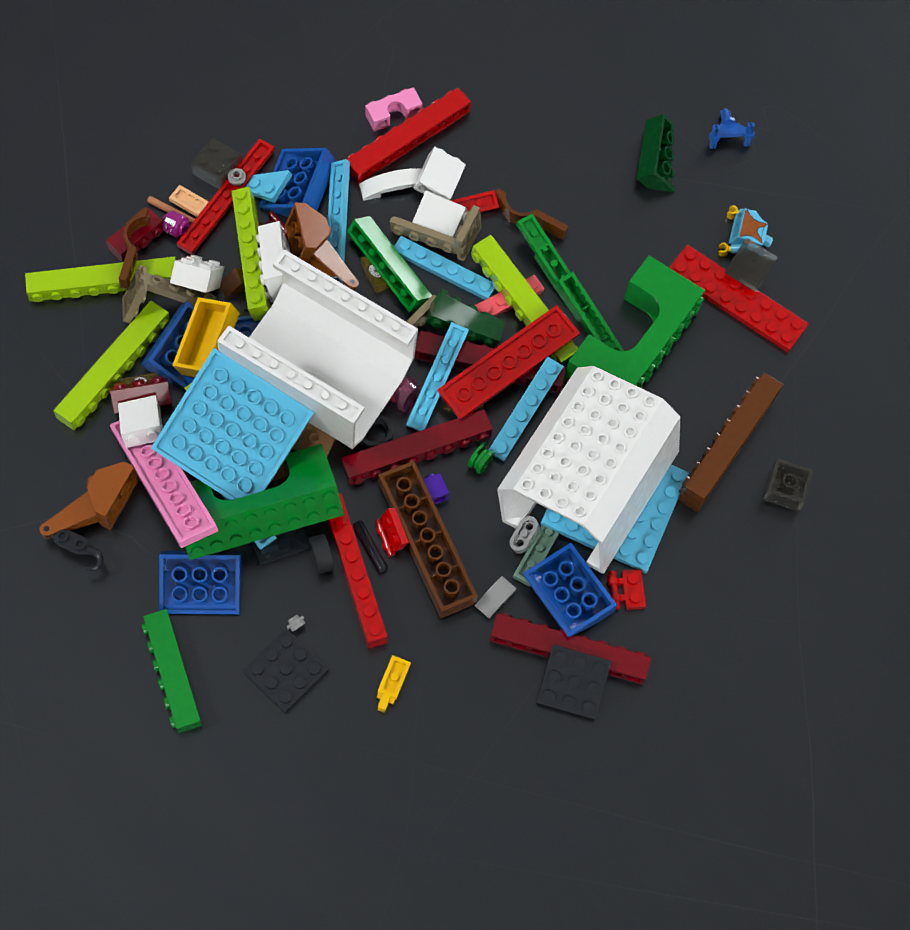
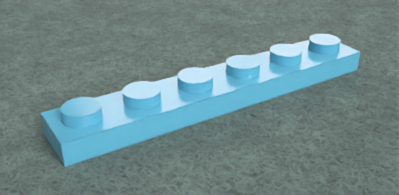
(338, 205)
(444, 268)
(437, 377)
(526, 408)

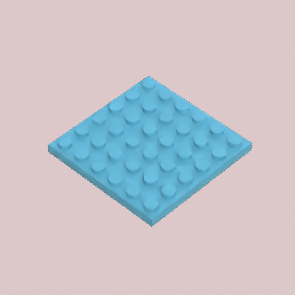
(232, 428)
(645, 534)

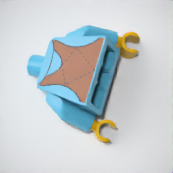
(746, 225)

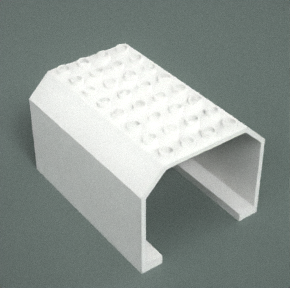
(326, 350)
(594, 459)

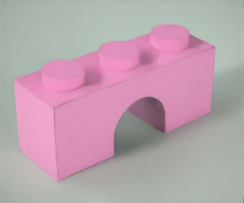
(405, 102)

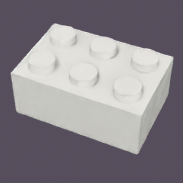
(197, 274)

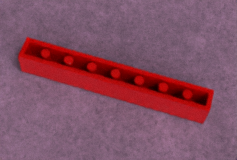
(408, 135)
(357, 579)

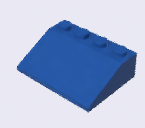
(308, 182)
(166, 347)
(200, 584)
(570, 590)

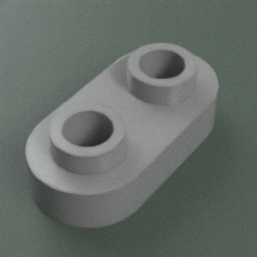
(524, 535)

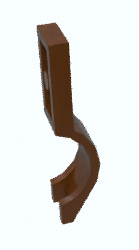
(139, 220)
(547, 222)

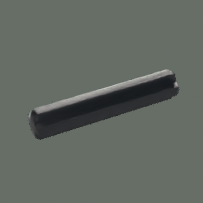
(370, 546)

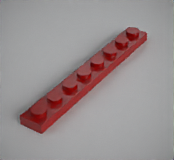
(223, 199)

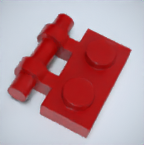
(391, 532)
(632, 589)

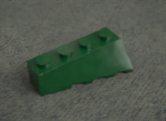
(656, 154)
(482, 326)

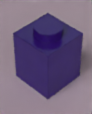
(436, 488)

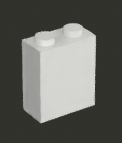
(439, 174)
(440, 214)
(140, 421)

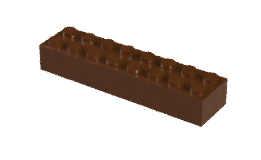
(729, 441)
(428, 540)

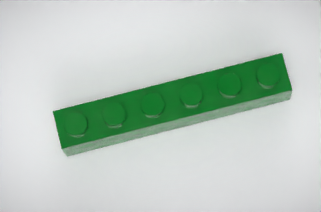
(389, 263)
(172, 671)

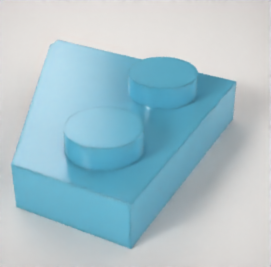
(269, 185)

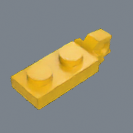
(392, 682)

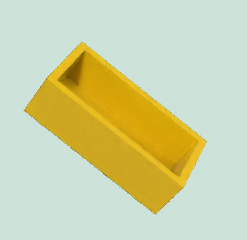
(203, 330)

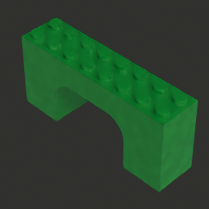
(669, 303)
(302, 500)

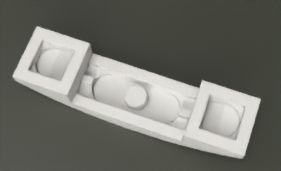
(388, 182)

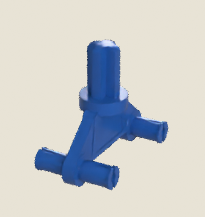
(729, 128)

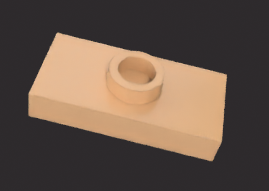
(188, 200)

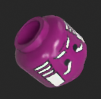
(175, 223)

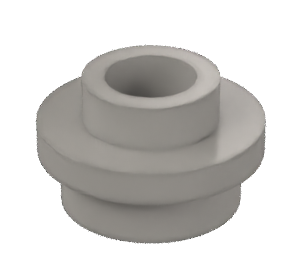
(236, 181)
(295, 622)

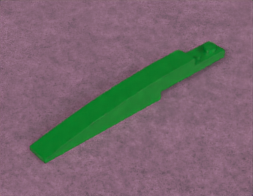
(566, 283)

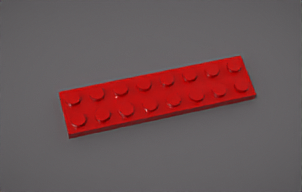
(740, 301)
(508, 362)

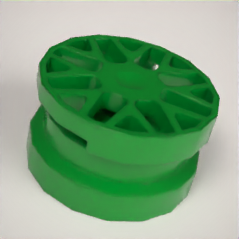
(481, 459)

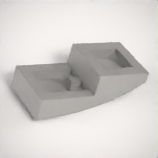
(495, 597)

